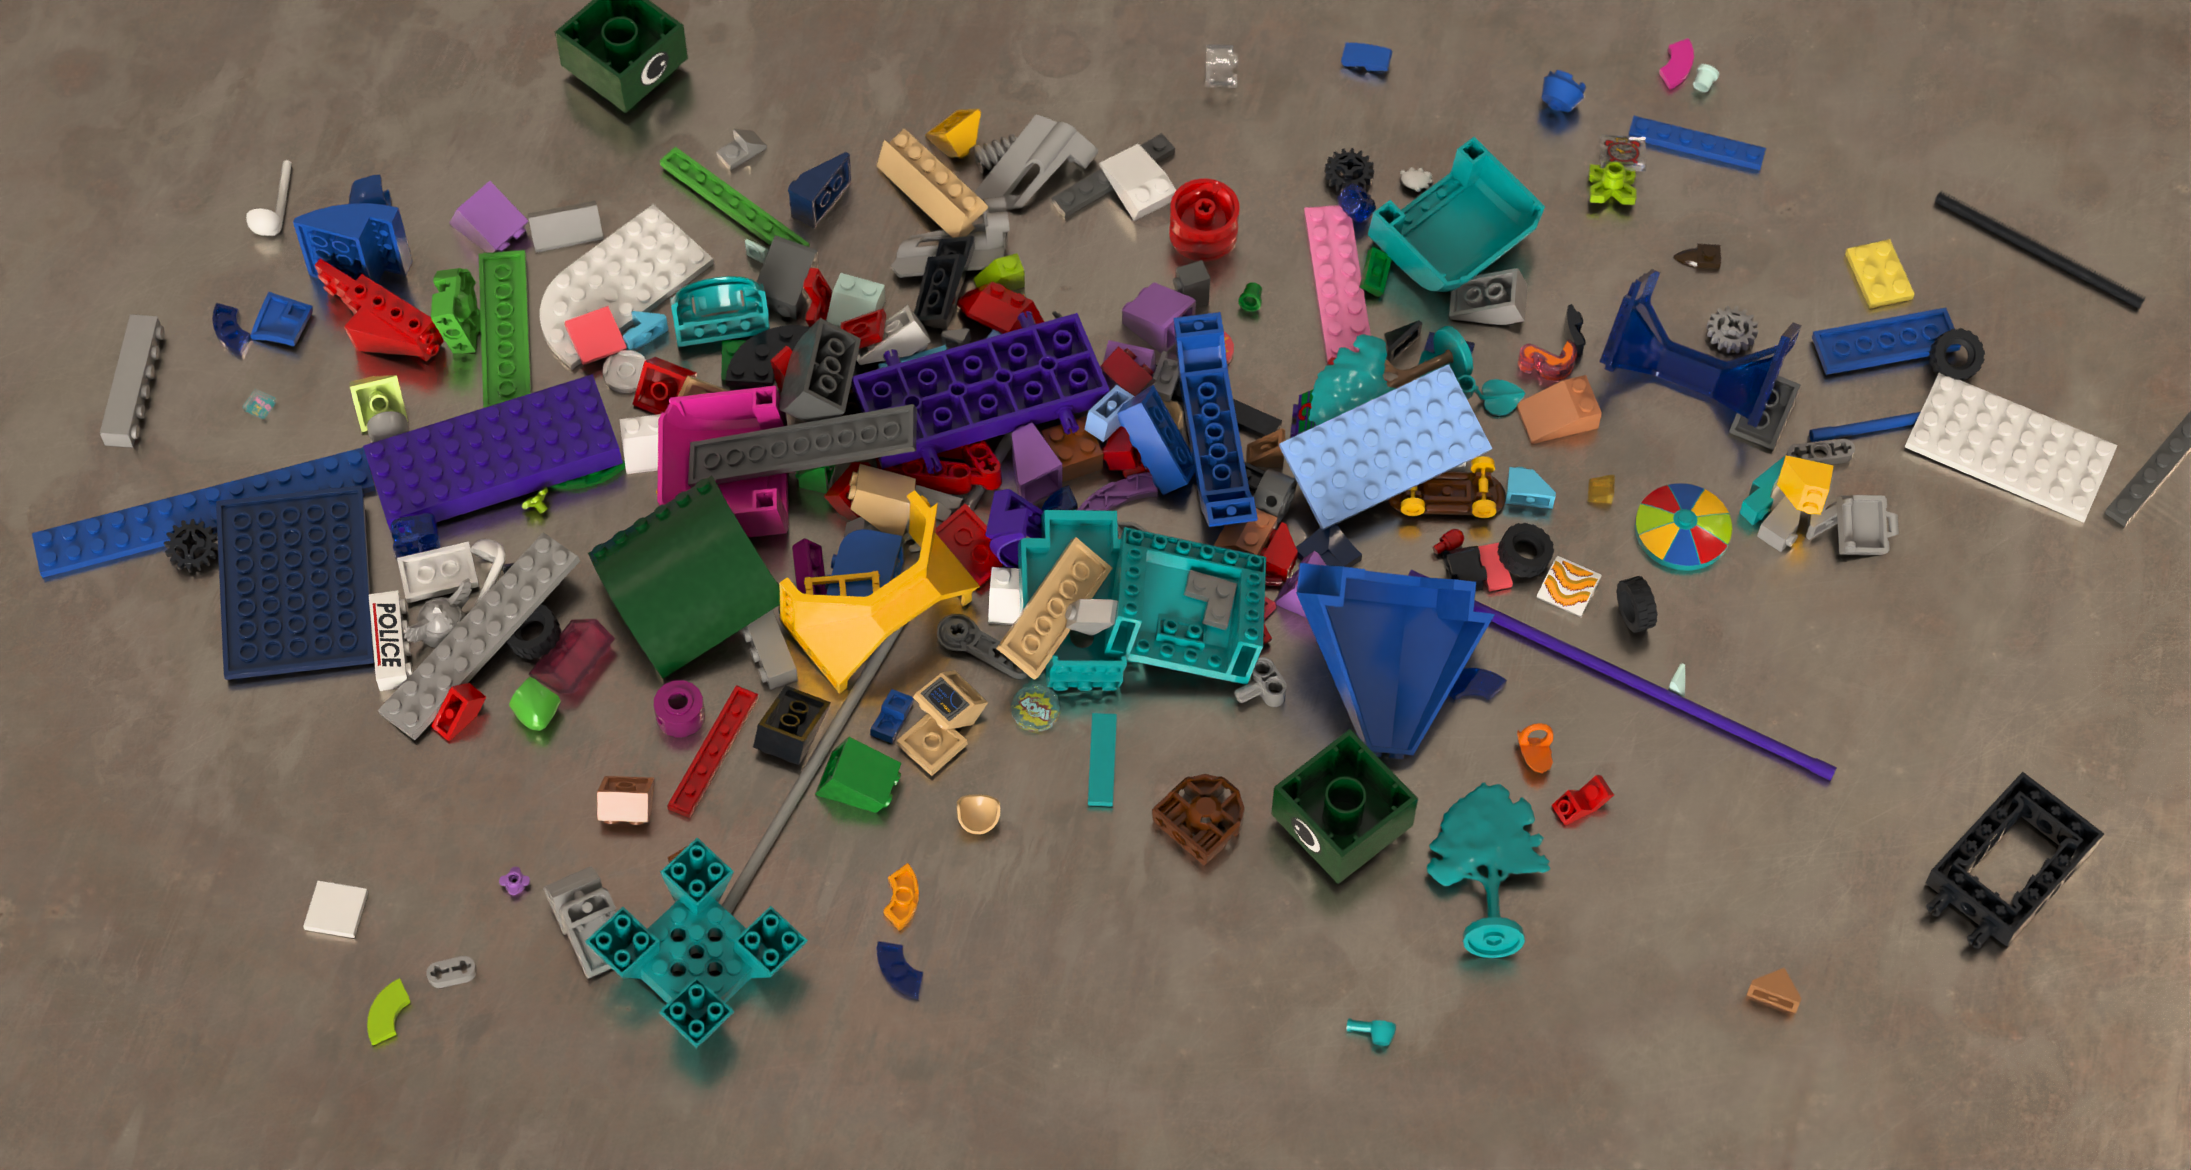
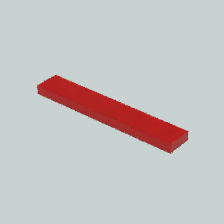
(712, 751)

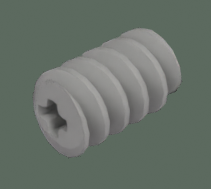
(992, 153)

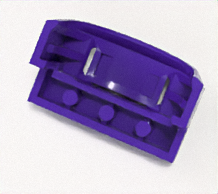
(1009, 522)

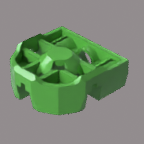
(456, 309)

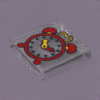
(1625, 150)

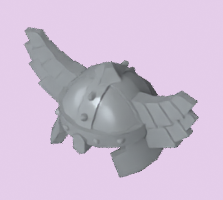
(439, 617)

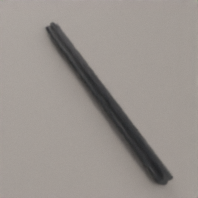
(2041, 251)

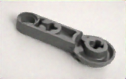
(974, 642)

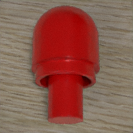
(1449, 541)

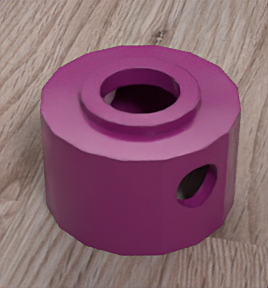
(679, 721)

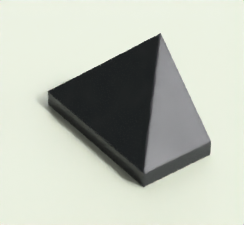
(1401, 339)

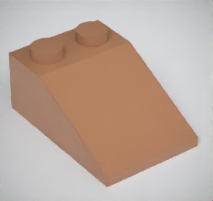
(1560, 410)

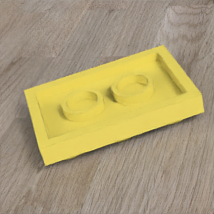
(1879, 274)

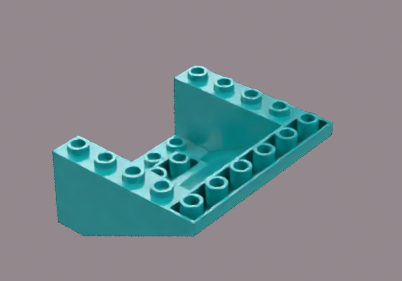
(1165, 627)

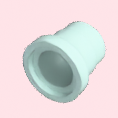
(1705, 77)

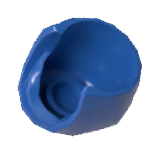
(369, 191)

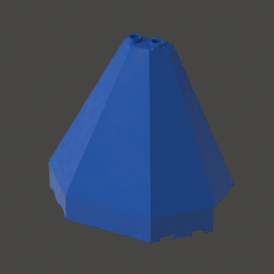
(1391, 646)

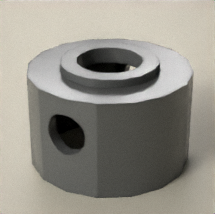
(1275, 493)

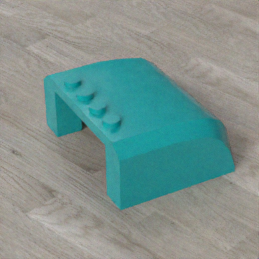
(1458, 221)

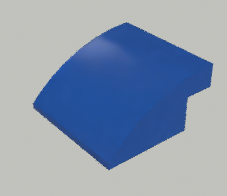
(355, 240)

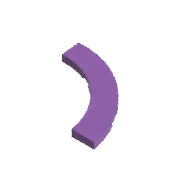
(1121, 492)

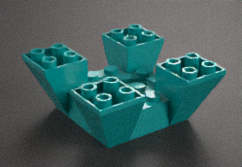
(696, 999)

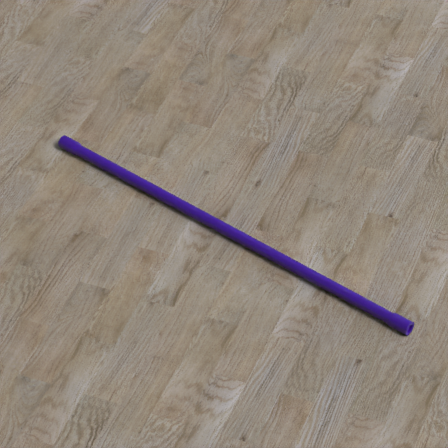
(1813, 764)

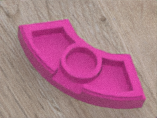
(1679, 65)

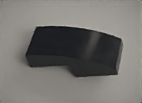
(1573, 326)

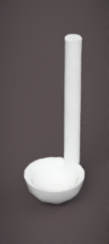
(268, 222)
(492, 552)

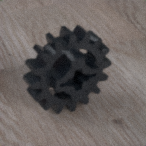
(1349, 169)
(181, 545)

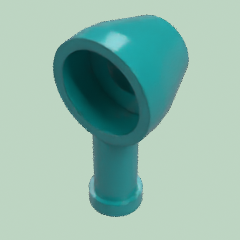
(1381, 1031)

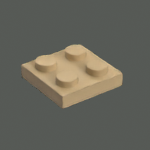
(931, 744)

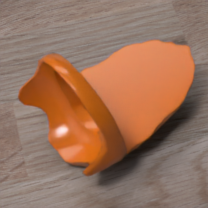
(1536, 750)

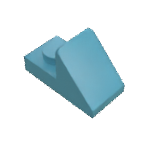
(647, 328)

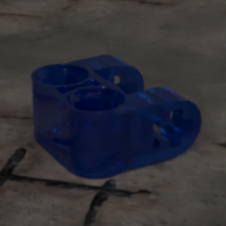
(422, 536)

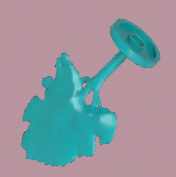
(1488, 832)

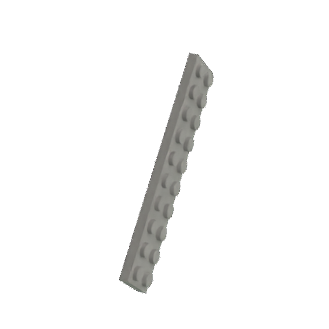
(479, 634)

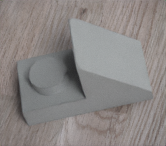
(740, 150)
(1820, 523)

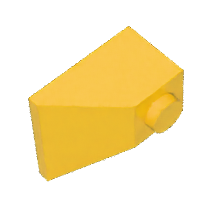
(956, 133)

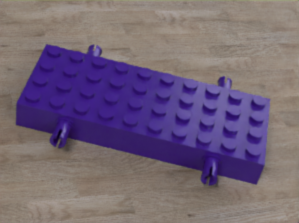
(988, 386)

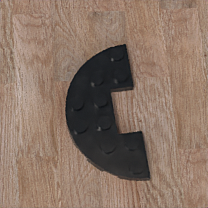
(752, 361)

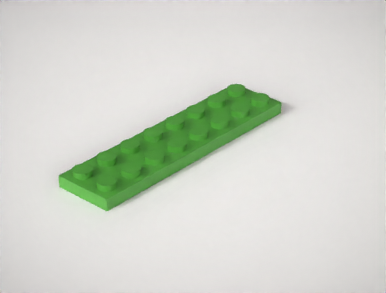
(504, 326)

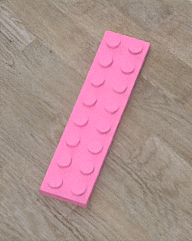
(1336, 277)

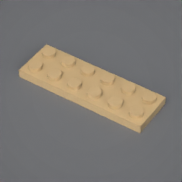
(1043, 622)

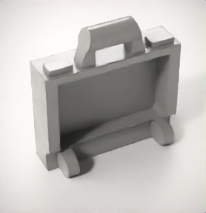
(1864, 524)

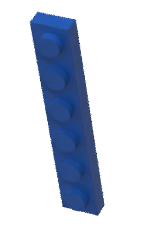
(1698, 143)

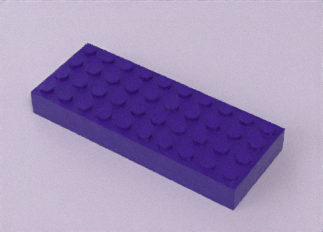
(494, 453)

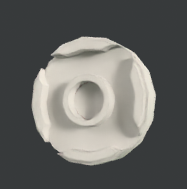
(623, 371)

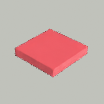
(595, 335)

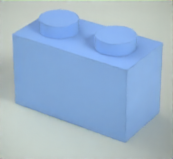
(1103, 416)

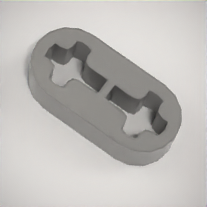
(451, 971)

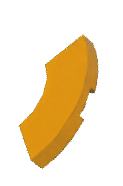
(904, 897)

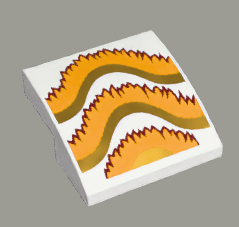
(1569, 586)

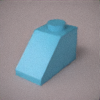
(1528, 489)

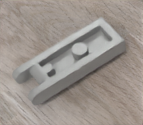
(1166, 377)

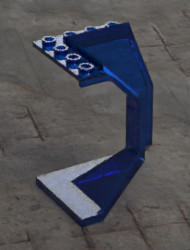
(1643, 346)

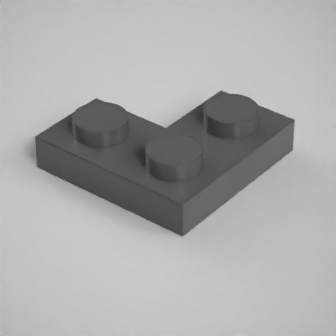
(1216, 592)

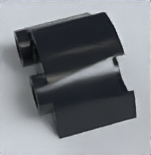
(1465, 565)

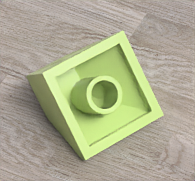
(375, 396)

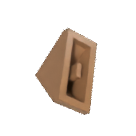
(1266, 450)
(1776, 989)

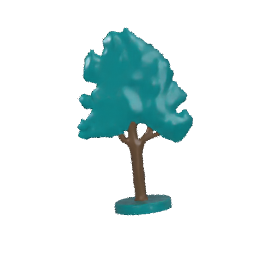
(1359, 375)

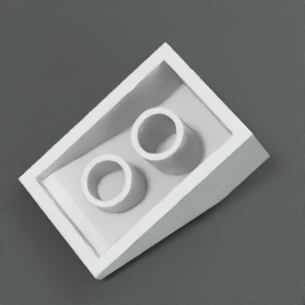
(1138, 181)
(902, 333)

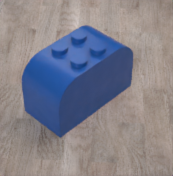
(863, 553)

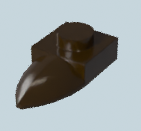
(1701, 257)

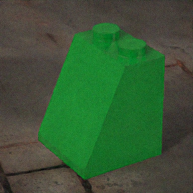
(859, 776)

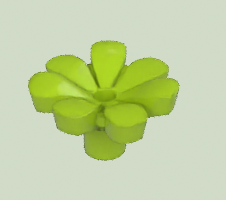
(537, 501)

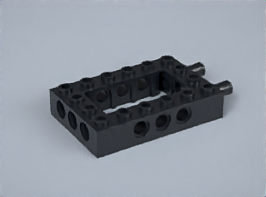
(1995, 917)

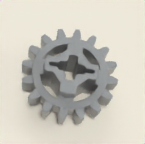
(1732, 329)

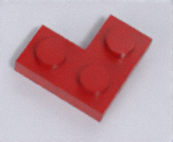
(820, 294)

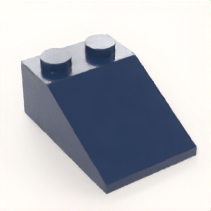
(819, 189)

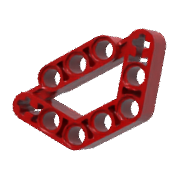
(955, 477)

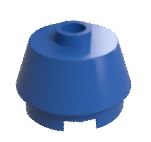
(1561, 91)

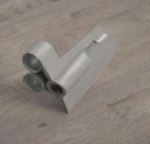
(1041, 143)
(989, 242)

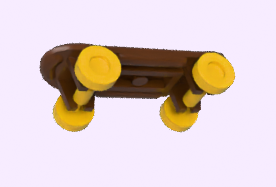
(1455, 493)

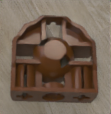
(1204, 802)

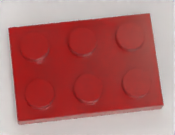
(966, 539)

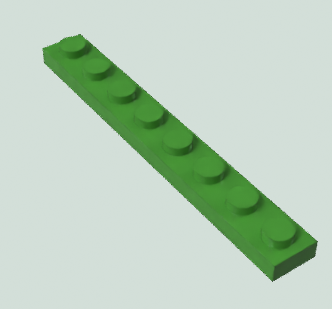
(726, 198)

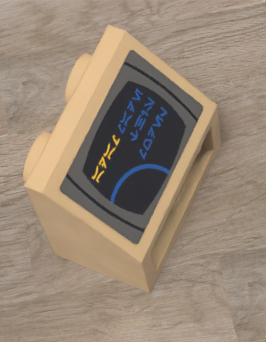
(951, 701)

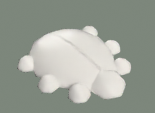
(1416, 178)

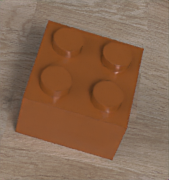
(1076, 451)

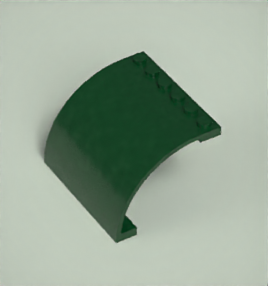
(685, 577)

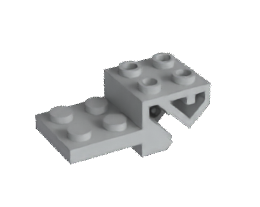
(581, 909)

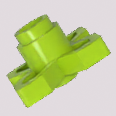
(1613, 182)

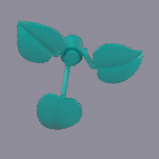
(1499, 395)

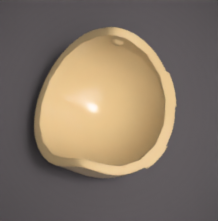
(978, 813)

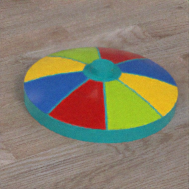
(1683, 526)

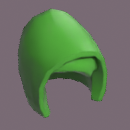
(534, 704)

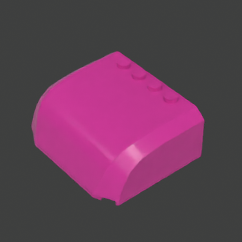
(756, 502)

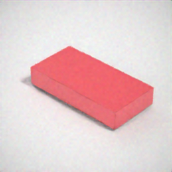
(1497, 575)

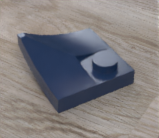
(1331, 546)

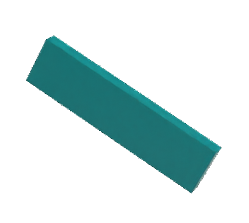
(1102, 759)

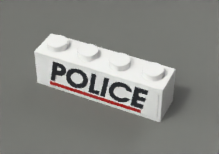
(388, 639)

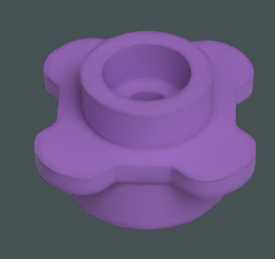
(519, 885)

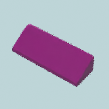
(808, 563)

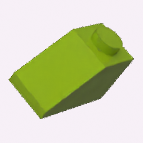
(1004, 271)

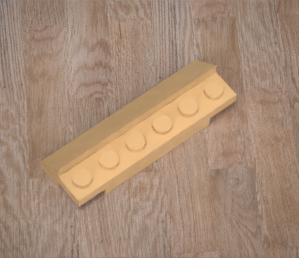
(930, 184)

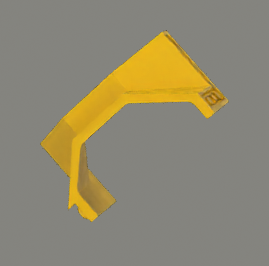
(847, 629)

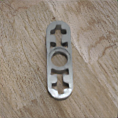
(1828, 447)

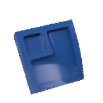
(281, 319)

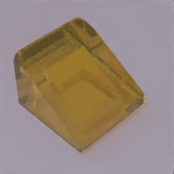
(1601, 489)

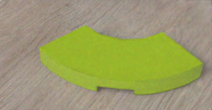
(385, 1011)

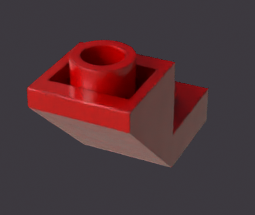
(1582, 802)

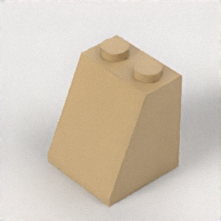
(881, 498)

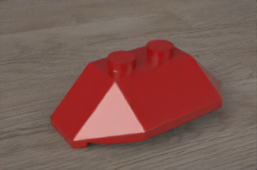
(997, 307)

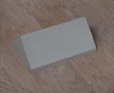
(565, 226)

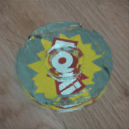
(1035, 708)

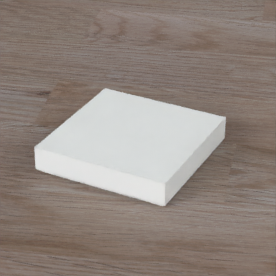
(336, 909)

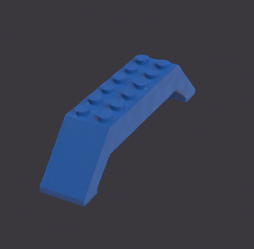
(1212, 421)

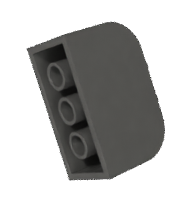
(820, 373)

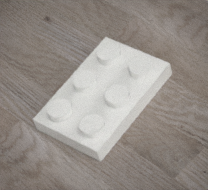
(436, 571)

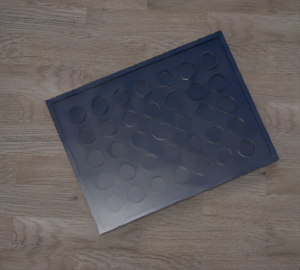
(294, 582)

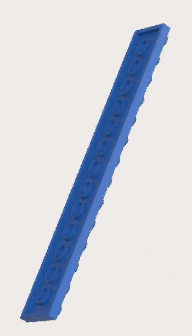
(147, 524)

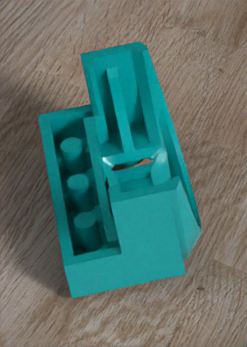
(717, 296)

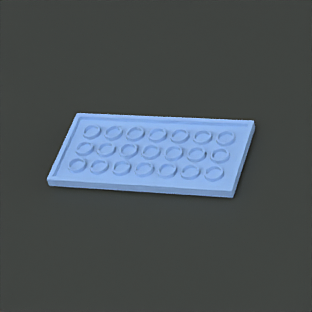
(1385, 447)

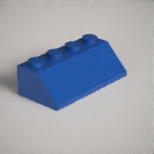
(1157, 440)

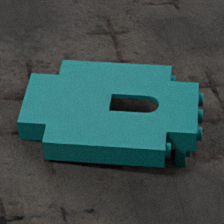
(1037, 556)

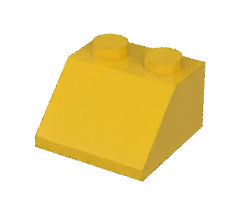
(1805, 483)

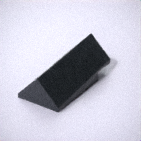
(943, 281)

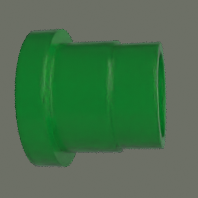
(1251, 297)

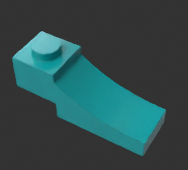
(1759, 503)

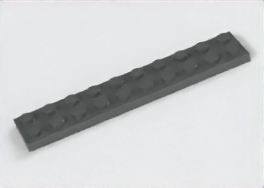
(804, 445)

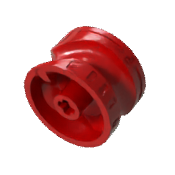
(1204, 219)

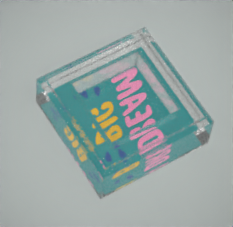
(259, 404)

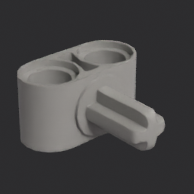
(1263, 684)

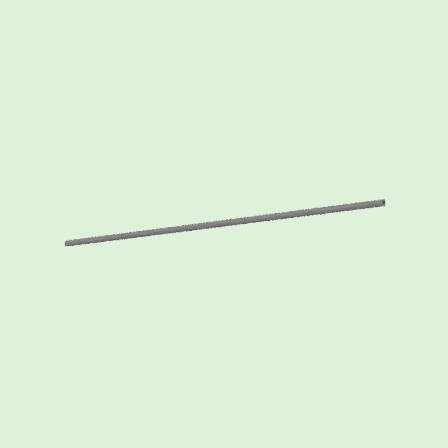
(831, 734)

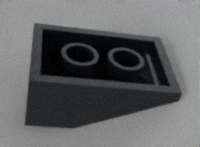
(790, 724)

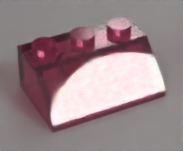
(574, 656)

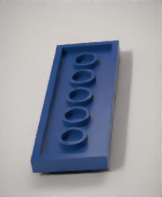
(1881, 341)

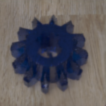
(1356, 203)

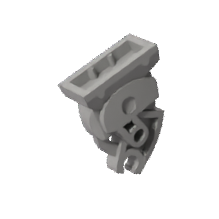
(946, 506)

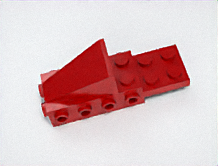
(381, 318)

